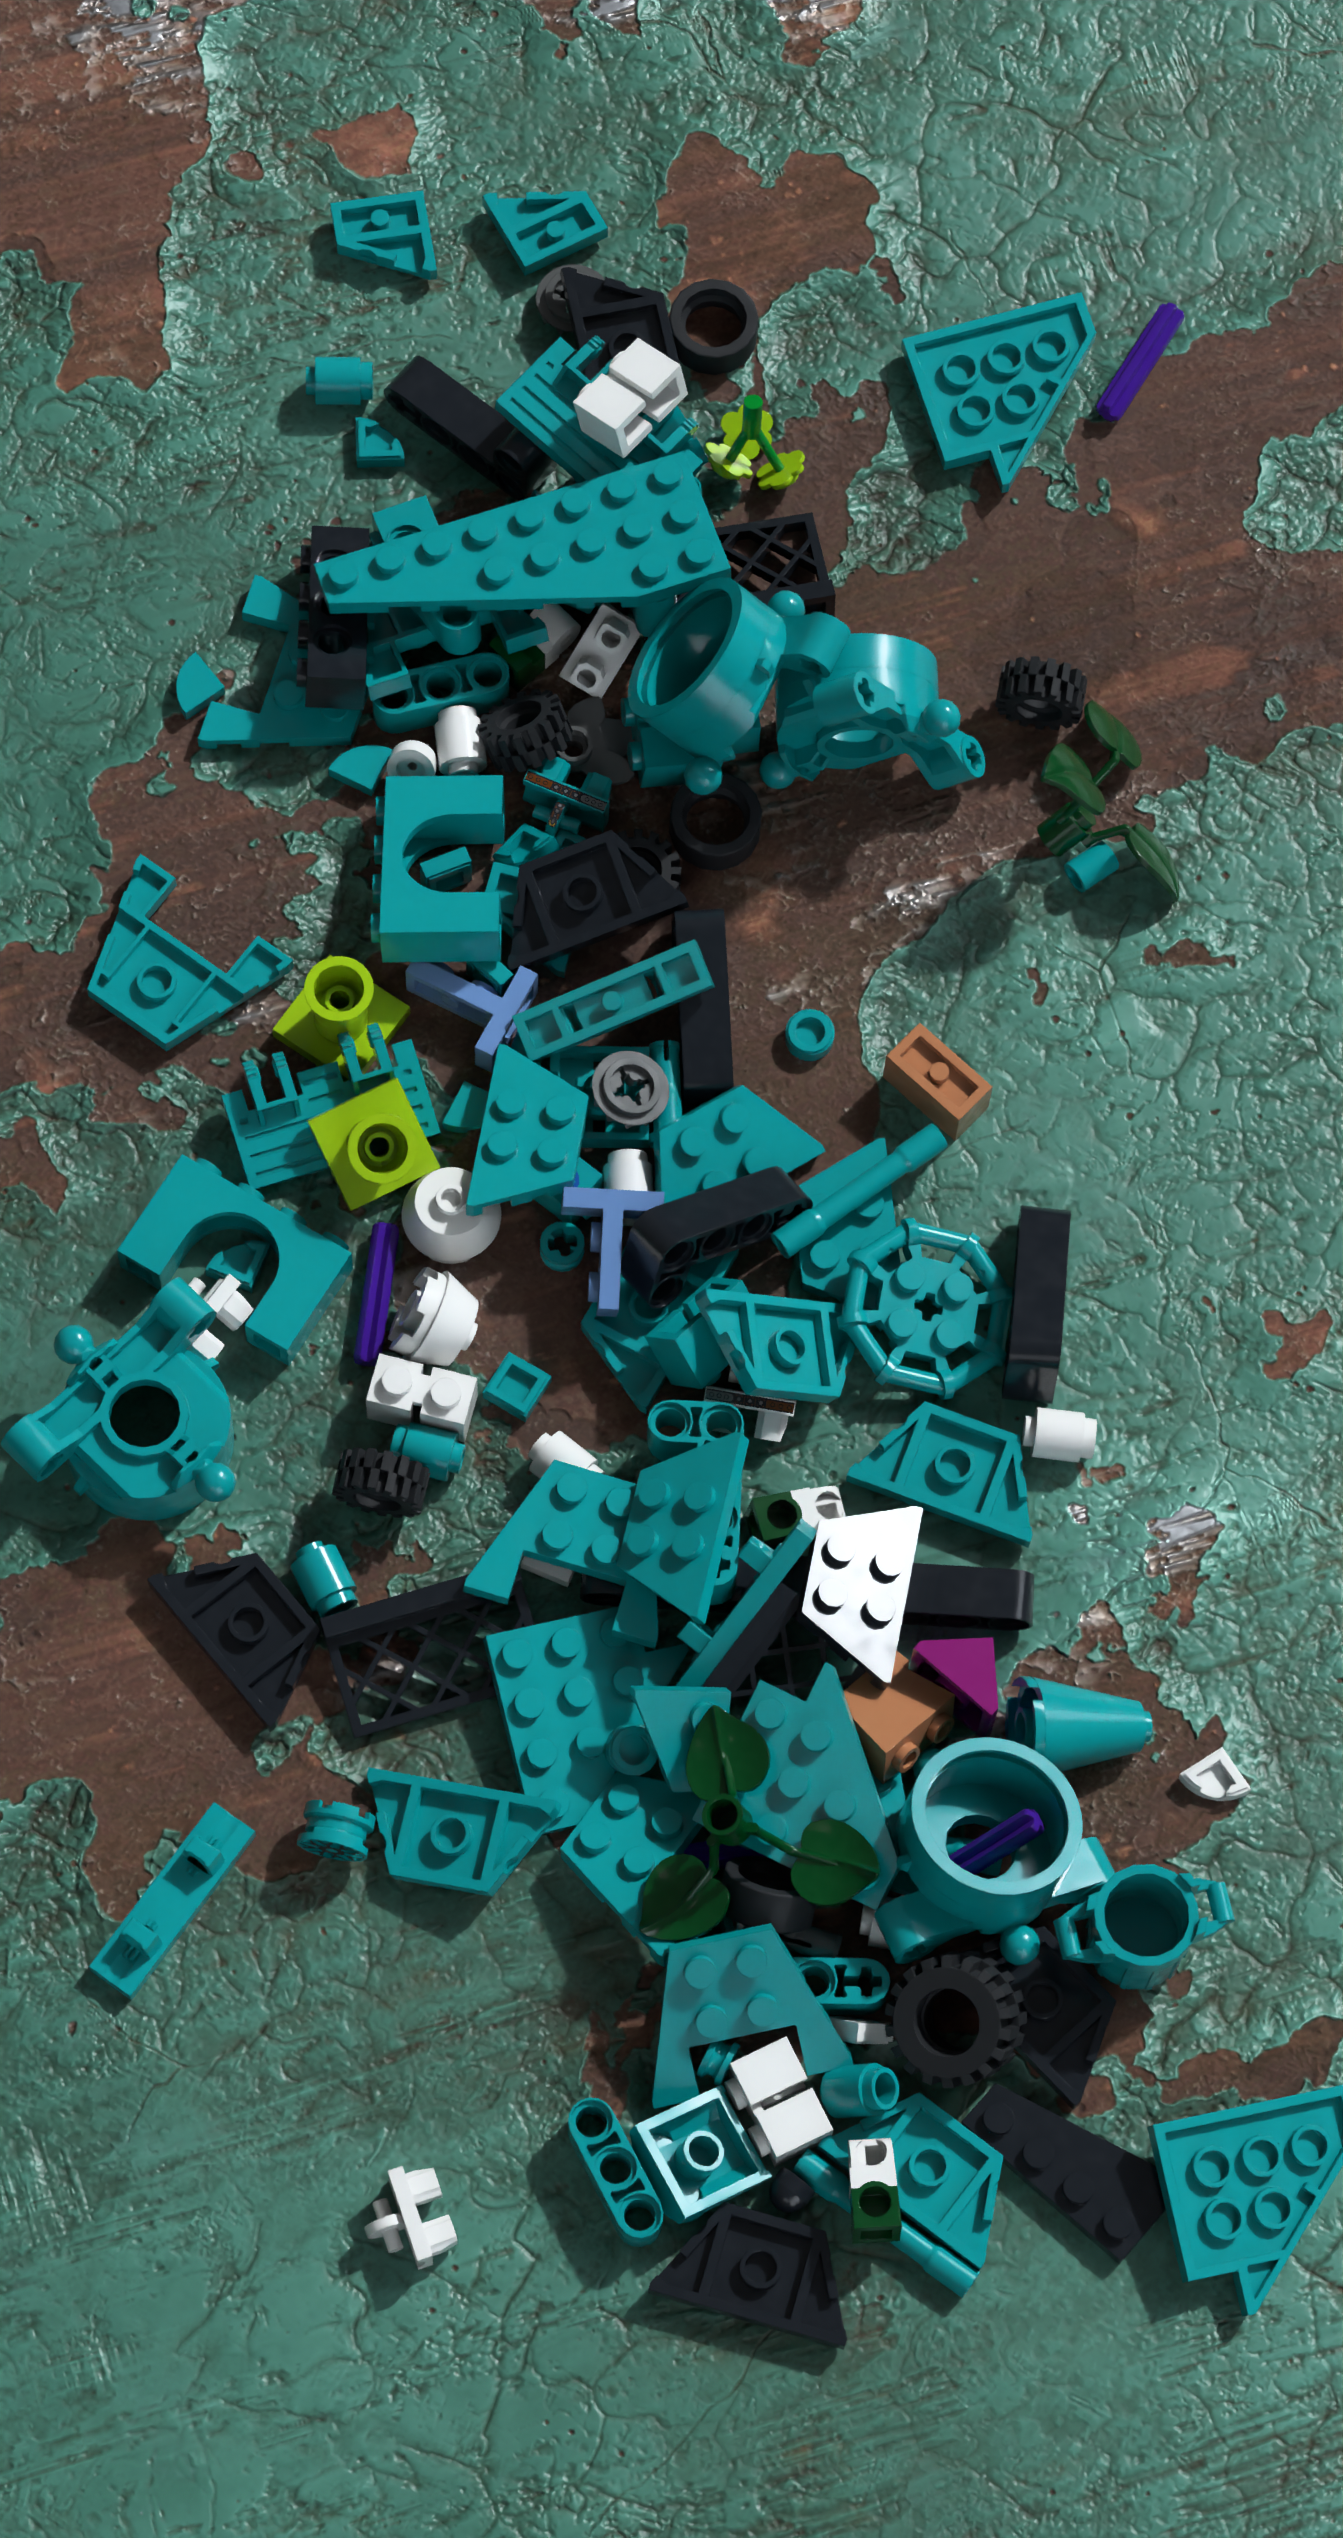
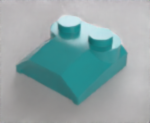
(697, 2155)

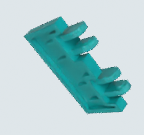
(545, 413)
(275, 1136)

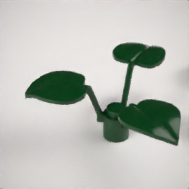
(1074, 820)
(726, 1759)

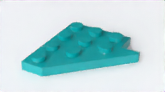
(998, 380)
(561, 1698)
(815, 1776)
(1247, 2185)

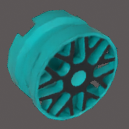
(336, 1831)

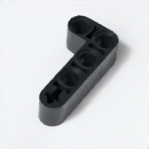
(468, 428)
(706, 1016)
(705, 1226)
(1037, 1305)

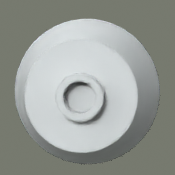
(438, 1221)
(435, 1320)

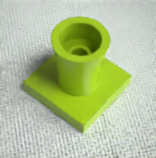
(336, 1000)
(346, 1137)

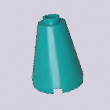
(1075, 1723)

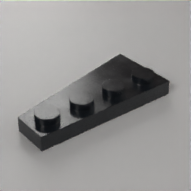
(1083, 2176)

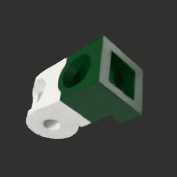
(530, 662)
(775, 1515)
(873, 2191)

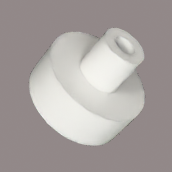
(412, 759)

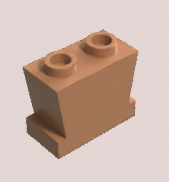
(899, 1720)

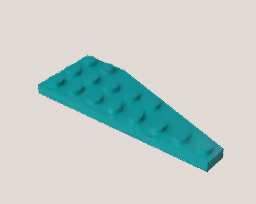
(593, 542)

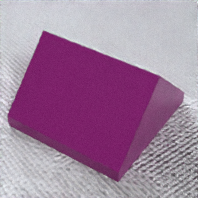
(965, 1670)

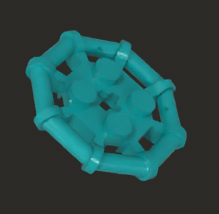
(949, 1292)

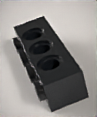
(334, 642)

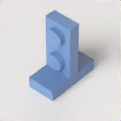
(475, 1002)
(606, 1235)

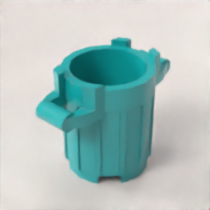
(1142, 1924)

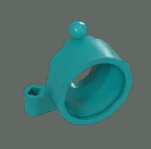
(716, 664)
(868, 710)
(77, 1427)
(985, 1785)

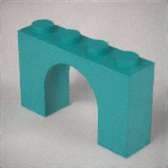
(416, 818)
(200, 1202)

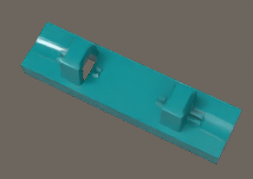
(613, 1001)
(771, 1569)
(172, 1901)

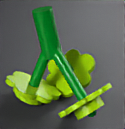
(745, 435)

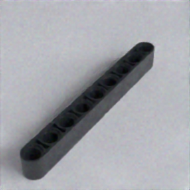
(934, 1596)

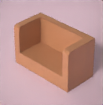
(937, 1081)

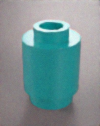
(340, 380)
(430, 1446)
(324, 1579)
(859, 2090)

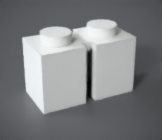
(636, 383)
(444, 1396)
(766, 2079)

